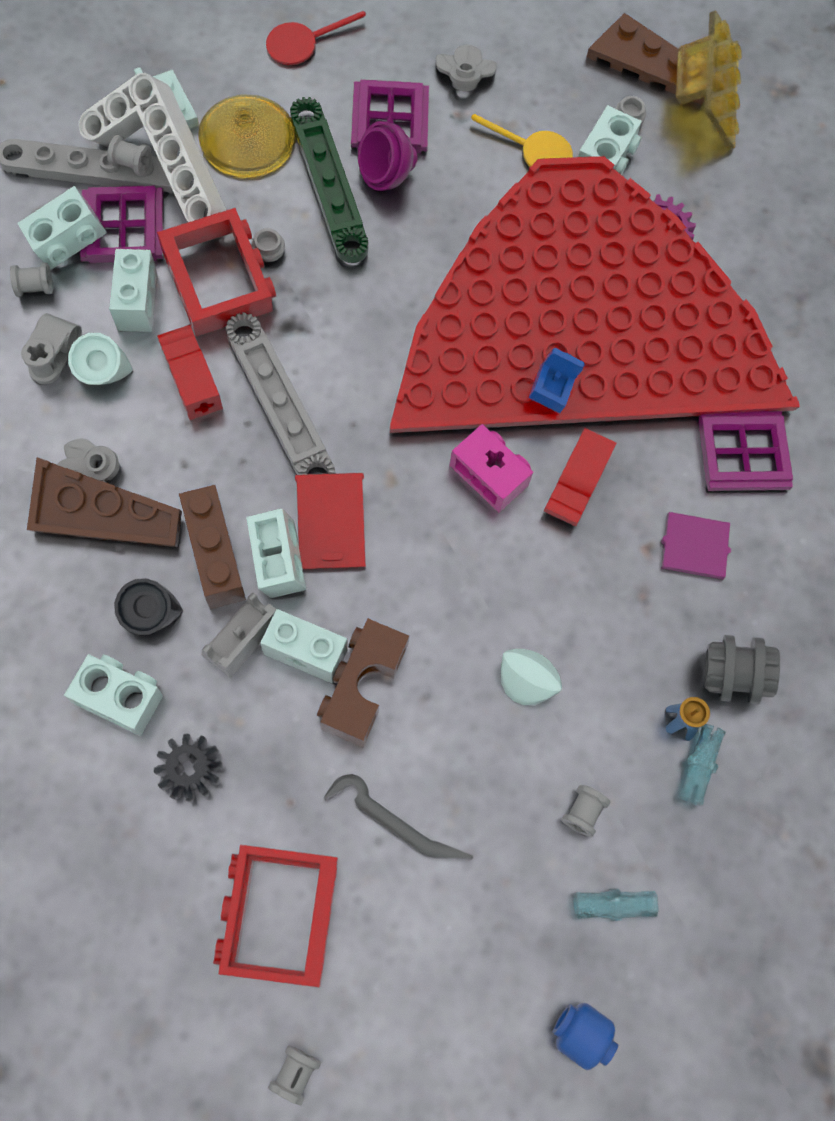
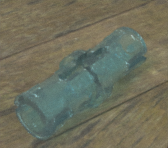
(702, 764)
(615, 904)

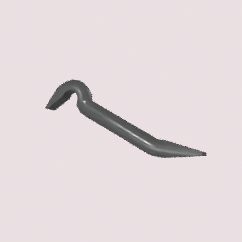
(391, 821)

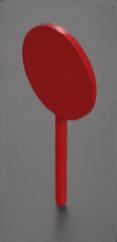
(295, 43)

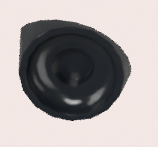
(145, 606)

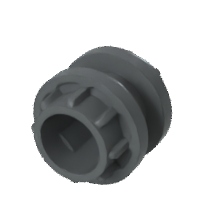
(742, 669)

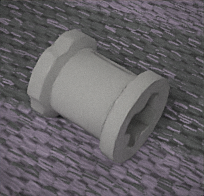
(129, 155)
(31, 279)
(586, 810)
(294, 1075)

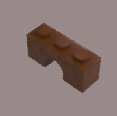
(212, 547)
(374, 651)

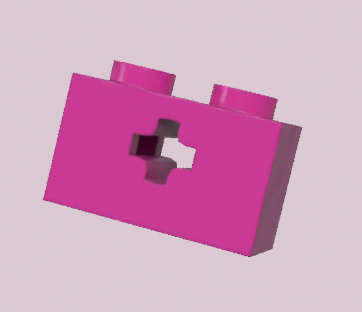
(508, 472)

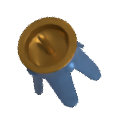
(690, 714)

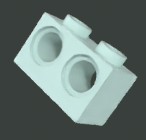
(613, 137)
(61, 228)
(133, 290)
(276, 553)
(111, 700)

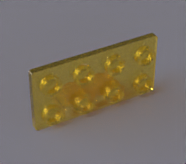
(711, 70)

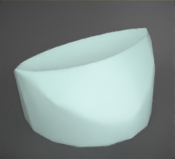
(98, 360)
(528, 677)

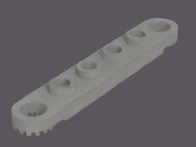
(77, 165)
(278, 397)

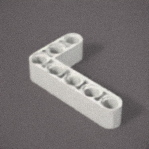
(151, 113)

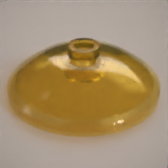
(246, 135)

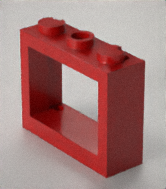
(203, 230)
(235, 907)

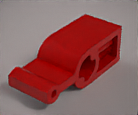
(190, 372)
(580, 477)

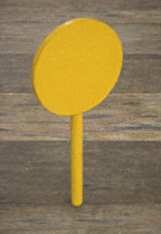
(537, 146)

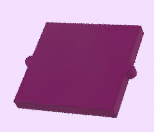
(696, 545)

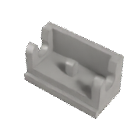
(239, 636)

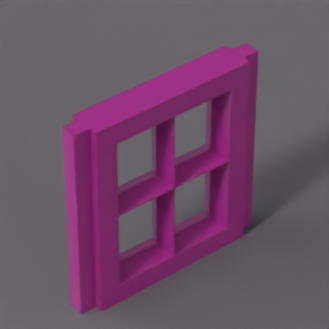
(419, 109)
(152, 219)
(745, 479)

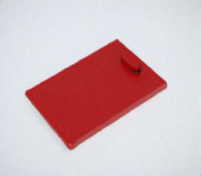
(331, 520)

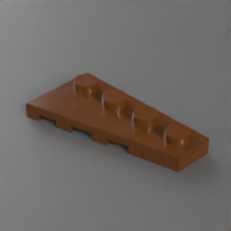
(640, 50)
(90, 508)

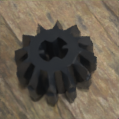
(174, 768)

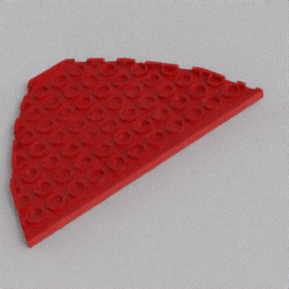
(600, 274)

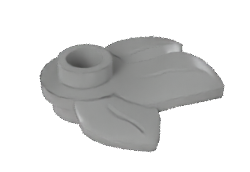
(465, 67)
(84, 456)

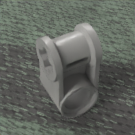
(49, 348)

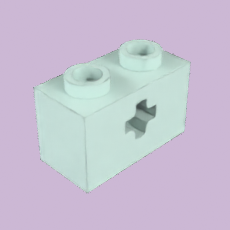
(304, 645)

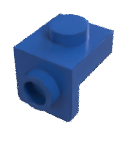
(556, 379)

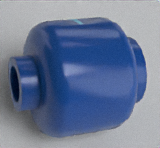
(585, 1036)

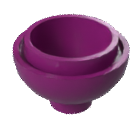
(385, 156)

